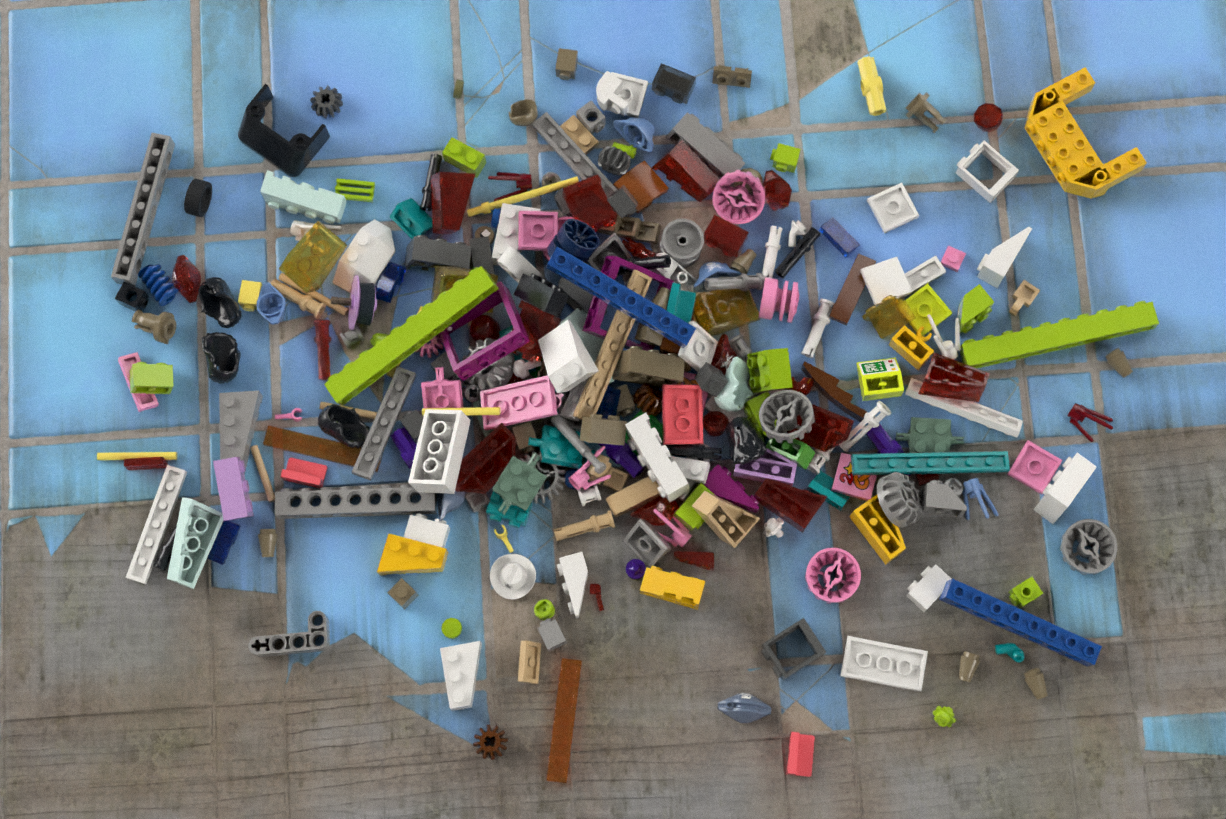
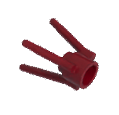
(523, 182)
(1079, 413)

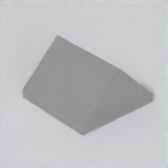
(610, 247)
(647, 543)

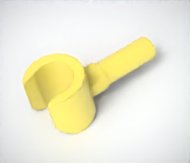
(503, 536)

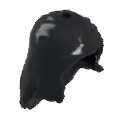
(219, 302)
(223, 353)
(343, 425)
(744, 441)

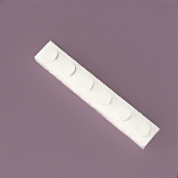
(970, 410)
(156, 524)

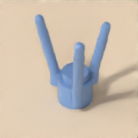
(975, 489)

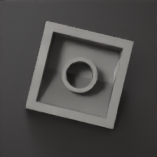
(941, 500)

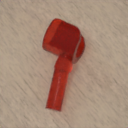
(596, 589)

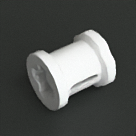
(589, 495)

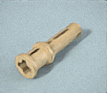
(304, 302)
(594, 524)

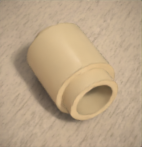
(591, 472)

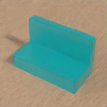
(411, 218)
(681, 303)
(822, 485)

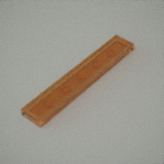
(312, 446)
(564, 720)

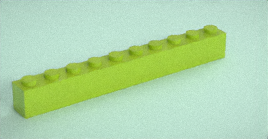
(411, 335)
(1060, 335)

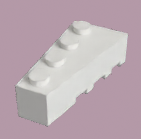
(656, 458)

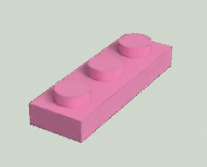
(142, 401)

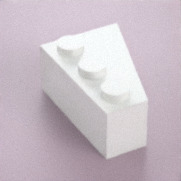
(507, 230)
(1065, 488)
(460, 673)

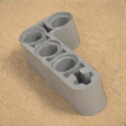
(290, 639)

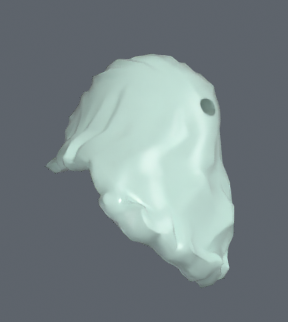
(736, 390)

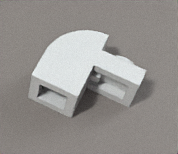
(607, 91)

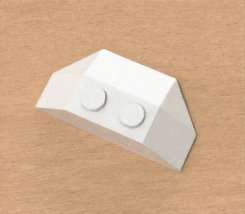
(365, 256)

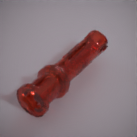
(322, 340)

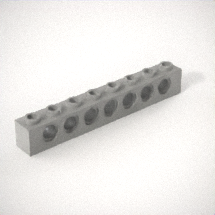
(143, 209)
(284, 501)

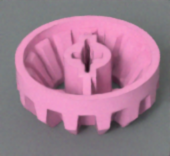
(735, 212)
(838, 558)

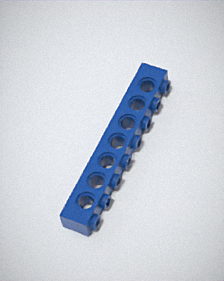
(620, 297)
(1020, 622)

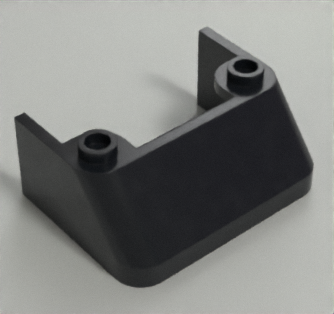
(286, 155)

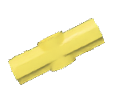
(871, 86)

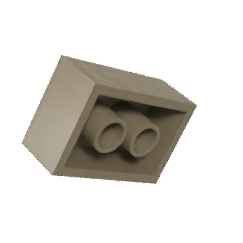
(649, 367)

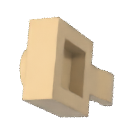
(1024, 296)

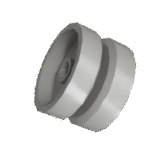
(682, 241)

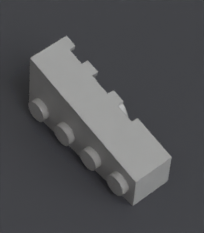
(706, 145)
(238, 423)

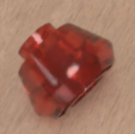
(715, 423)

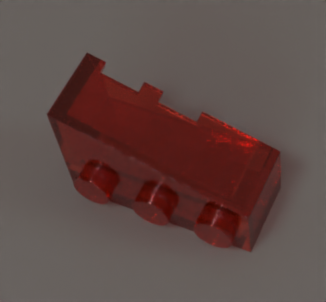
(688, 170)
(449, 200)
(953, 380)
(790, 503)

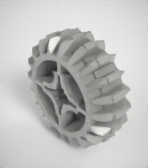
(556, 473)

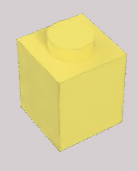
(249, 295)

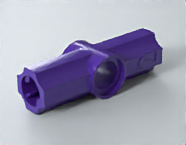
(883, 442)
(405, 445)
(625, 457)

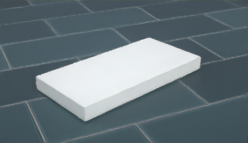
(884, 663)

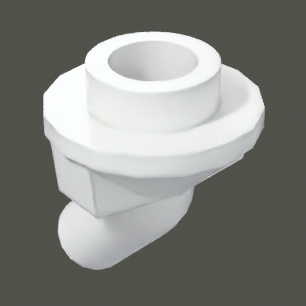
(797, 228)
(521, 368)

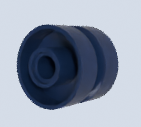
(576, 239)

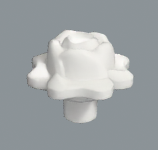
(773, 527)

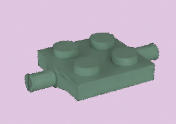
(929, 435)
(519, 483)

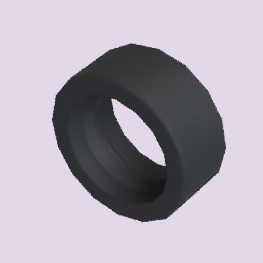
(198, 197)

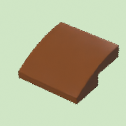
(643, 185)

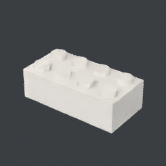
(439, 451)

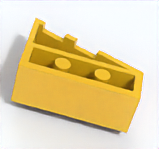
(878, 530)
(410, 556)

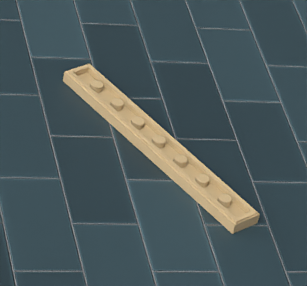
(610, 352)

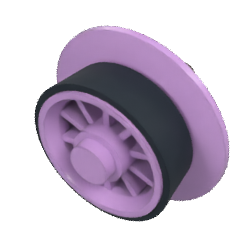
(361, 303)

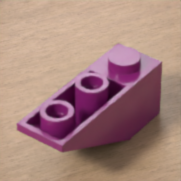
(725, 487)

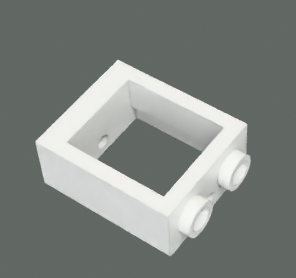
(997, 159)

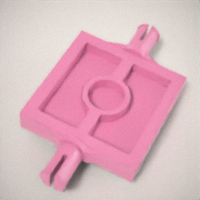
(442, 392)

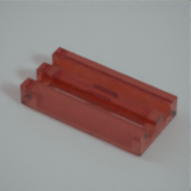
(145, 463)

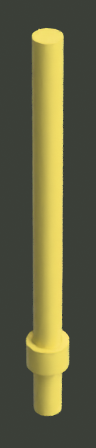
(486, 207)

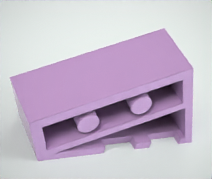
(768, 466)
(233, 488)

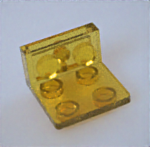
(889, 315)

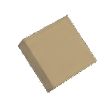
(617, 479)

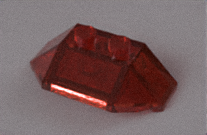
(827, 430)
(486, 461)

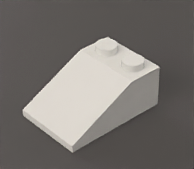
(997, 263)
(566, 358)

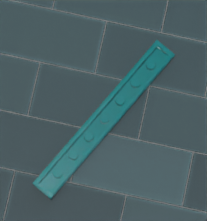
(930, 463)

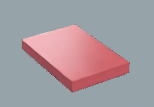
(682, 414)

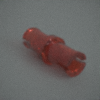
(637, 249)

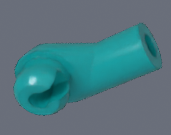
(1011, 650)

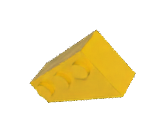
(672, 587)

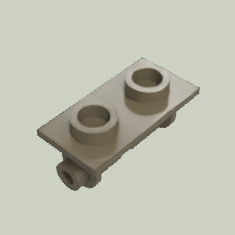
(725, 76)

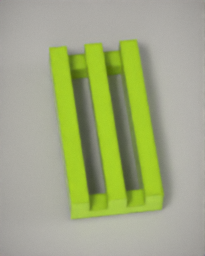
(338, 188)

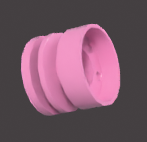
(778, 300)

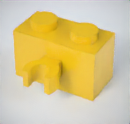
(912, 346)

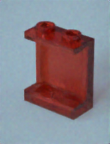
(589, 203)
(537, 326)

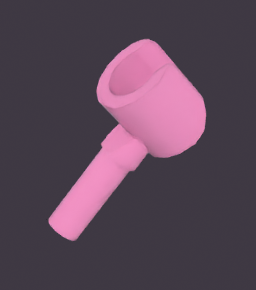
(290, 415)

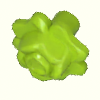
(944, 716)

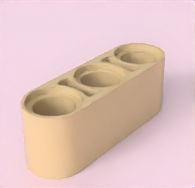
(633, 496)

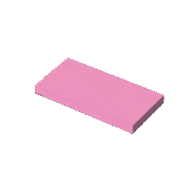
(519, 402)

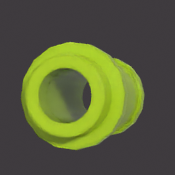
(630, 150)

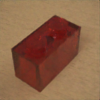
(725, 236)

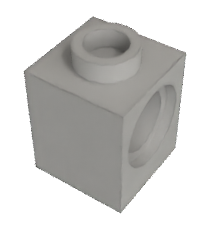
(591, 110)
(551, 634)

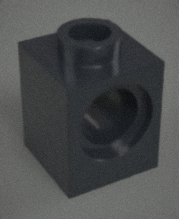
(126, 292)

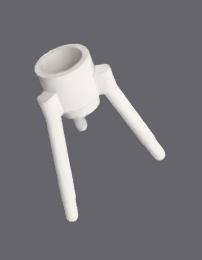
(300, 228)
(947, 347)

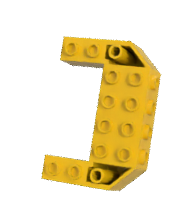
(1066, 146)

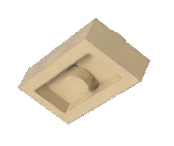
(579, 134)
(529, 662)

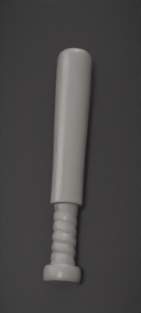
(565, 428)

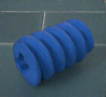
(158, 284)

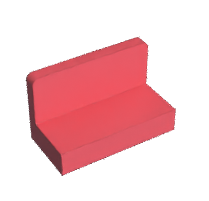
(304, 473)
(800, 754)

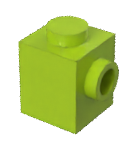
(785, 158)
(1025, 593)

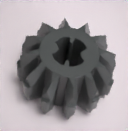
(327, 108)
(614, 160)

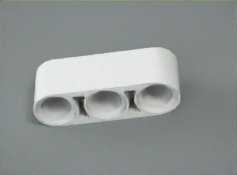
(516, 264)

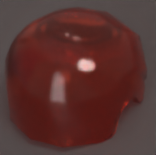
(988, 117)
(484, 327)
(803, 386)

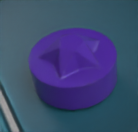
(635, 569)

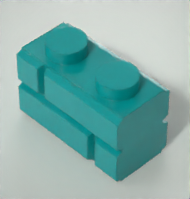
(514, 514)

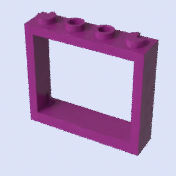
(598, 307)
(497, 349)

